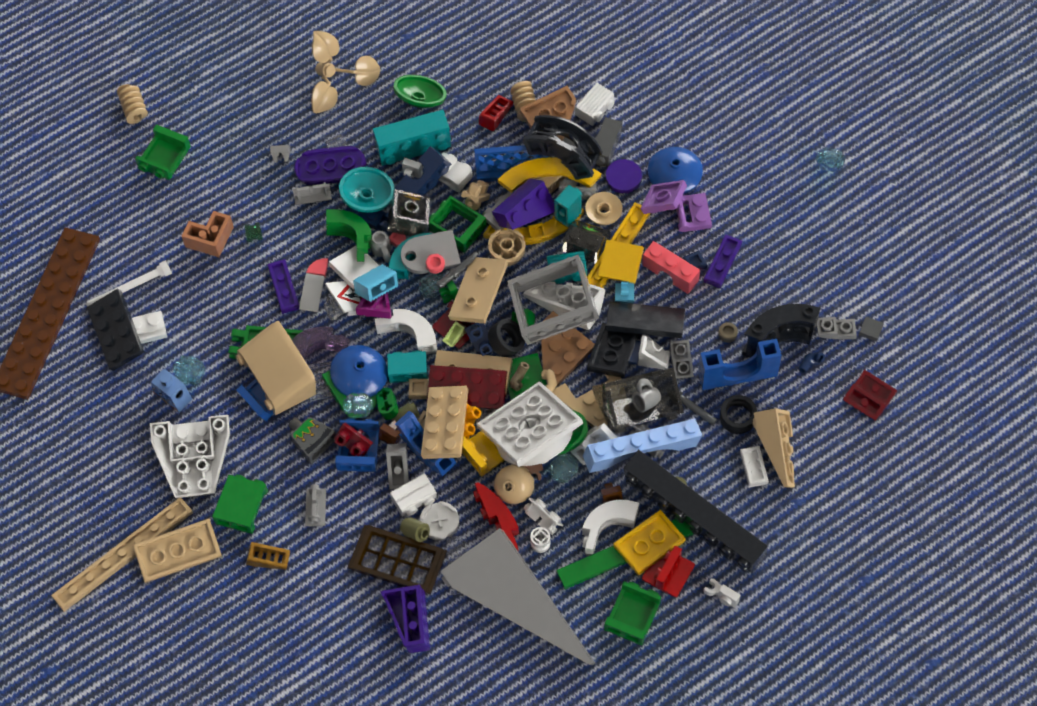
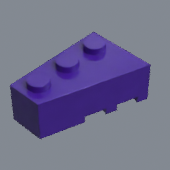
(525, 205)
(409, 614)

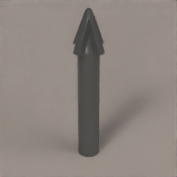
(698, 410)

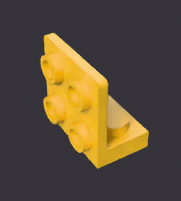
(481, 453)

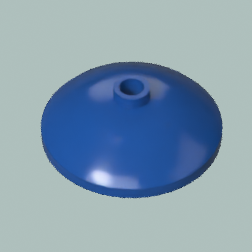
(688, 168)
(350, 378)

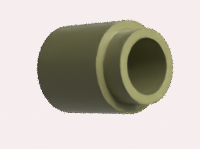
(415, 529)

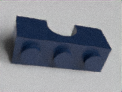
(434, 167)

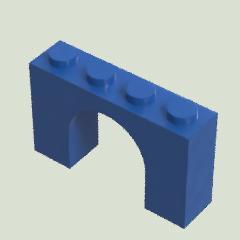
(761, 365)

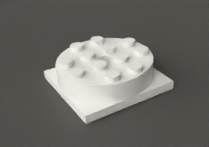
(531, 427)

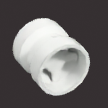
(540, 544)

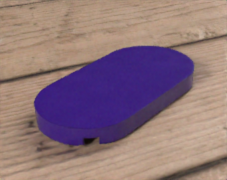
(328, 164)

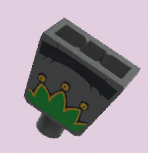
(311, 437)

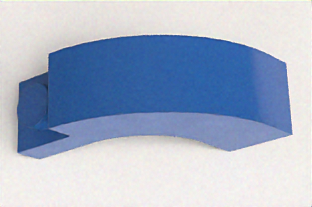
(412, 434)

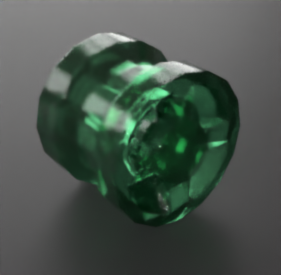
(253, 232)

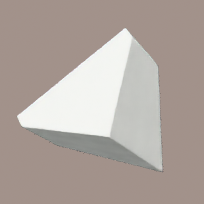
(652, 354)

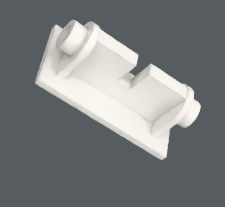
(537, 509)

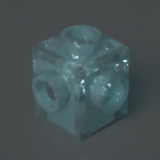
(189, 370)

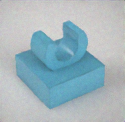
(624, 292)

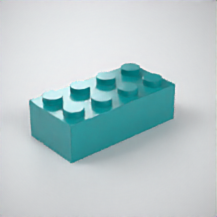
(412, 137)

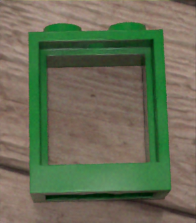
(471, 234)

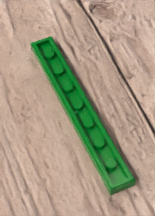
(600, 562)

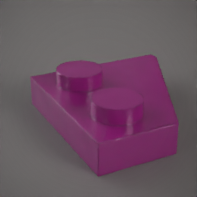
(377, 308)

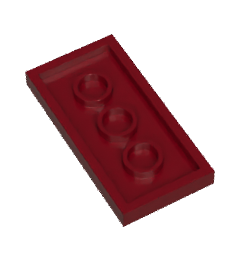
(484, 386)

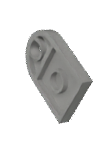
(423, 246)

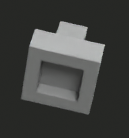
(284, 149)

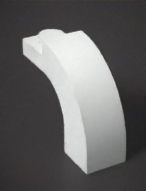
(412, 323)
(608, 514)

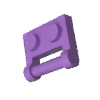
(698, 212)

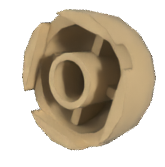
(507, 245)
(514, 484)

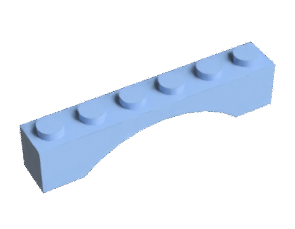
(672, 437)

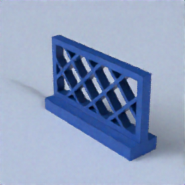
(492, 170)

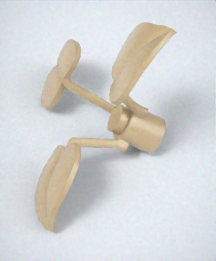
(323, 48)

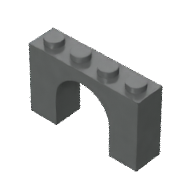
(607, 140)

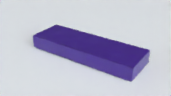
(722, 261)
(283, 286)

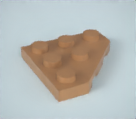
(558, 103)
(564, 351)

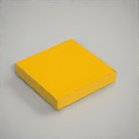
(620, 261)

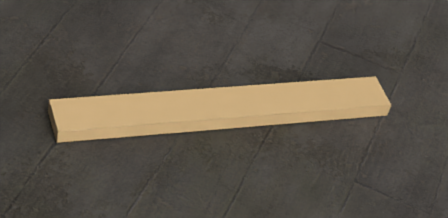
(120, 555)

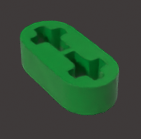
(383, 404)

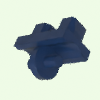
(479, 337)

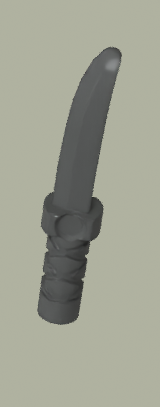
(454, 273)

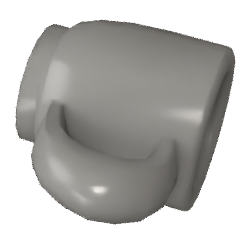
(381, 245)
(645, 398)

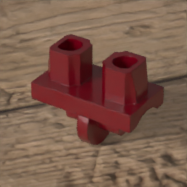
(353, 440)

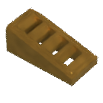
(259, 562)

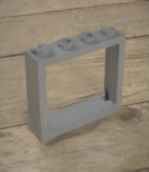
(559, 323)

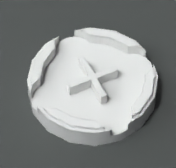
(442, 520)

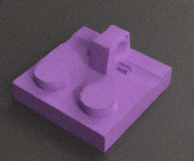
(664, 197)

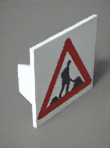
(344, 296)

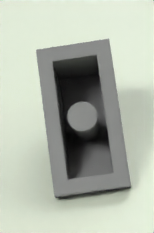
(397, 465)

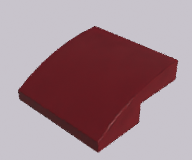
(870, 395)

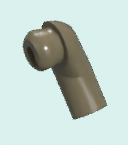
(515, 381)

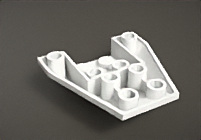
(191, 454)

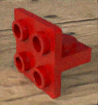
(669, 572)

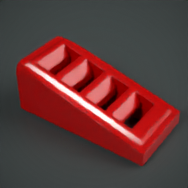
(492, 121)

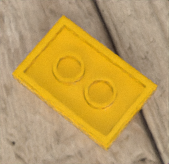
(649, 542)

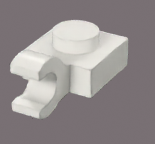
(725, 594)

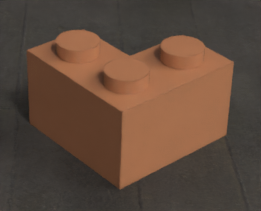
(209, 238)

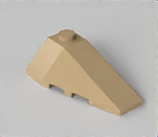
(774, 431)

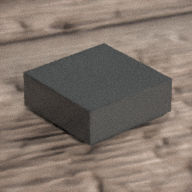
(871, 329)

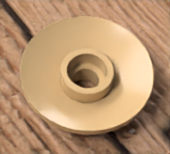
(603, 201)

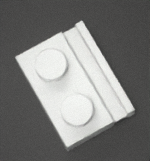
(150, 327)

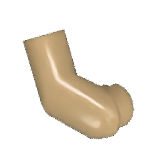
(549, 375)

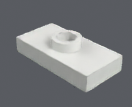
(754, 466)

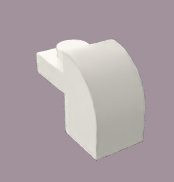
(594, 435)

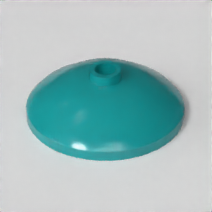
(366, 189)

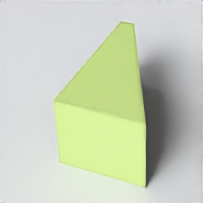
(454, 334)

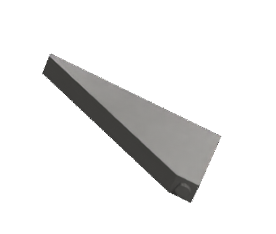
(503, 582)

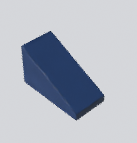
(635, 354)

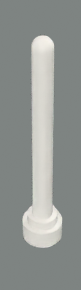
(162, 269)

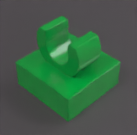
(450, 291)

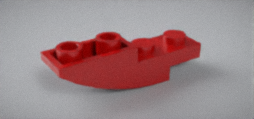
(496, 512)

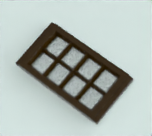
(397, 559)

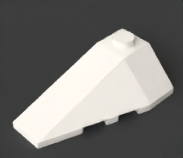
(565, 298)

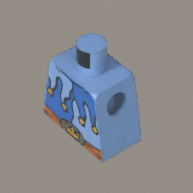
(167, 387)

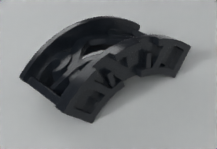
(544, 141)
(782, 323)

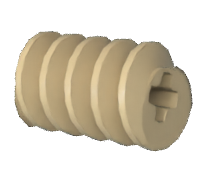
(522, 95)
(132, 103)

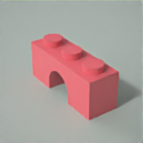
(659, 259)

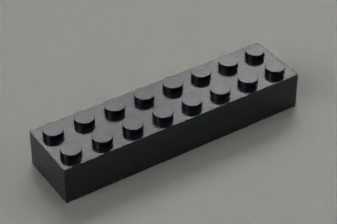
(695, 511)

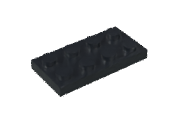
(115, 329)

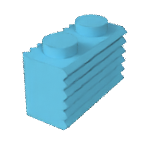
(375, 283)

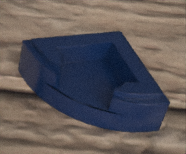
(696, 260)

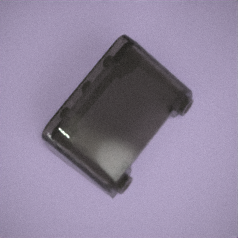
(617, 405)

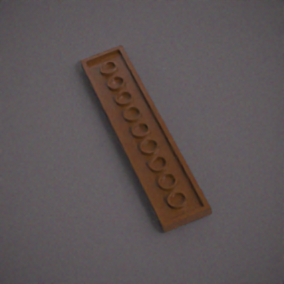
(46, 312)

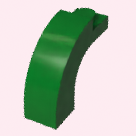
(351, 226)

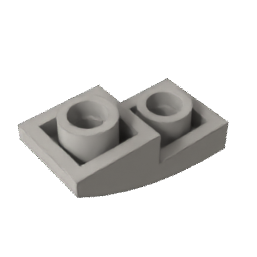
(311, 292)
(836, 329)
(681, 359)

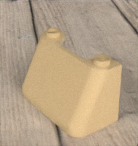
(278, 368)

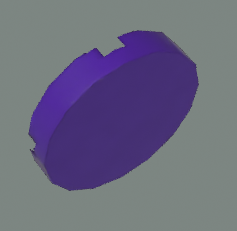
(623, 176)

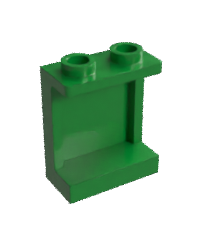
(164, 153)
(239, 503)
(633, 613)

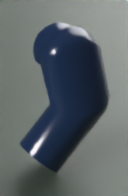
(811, 359)

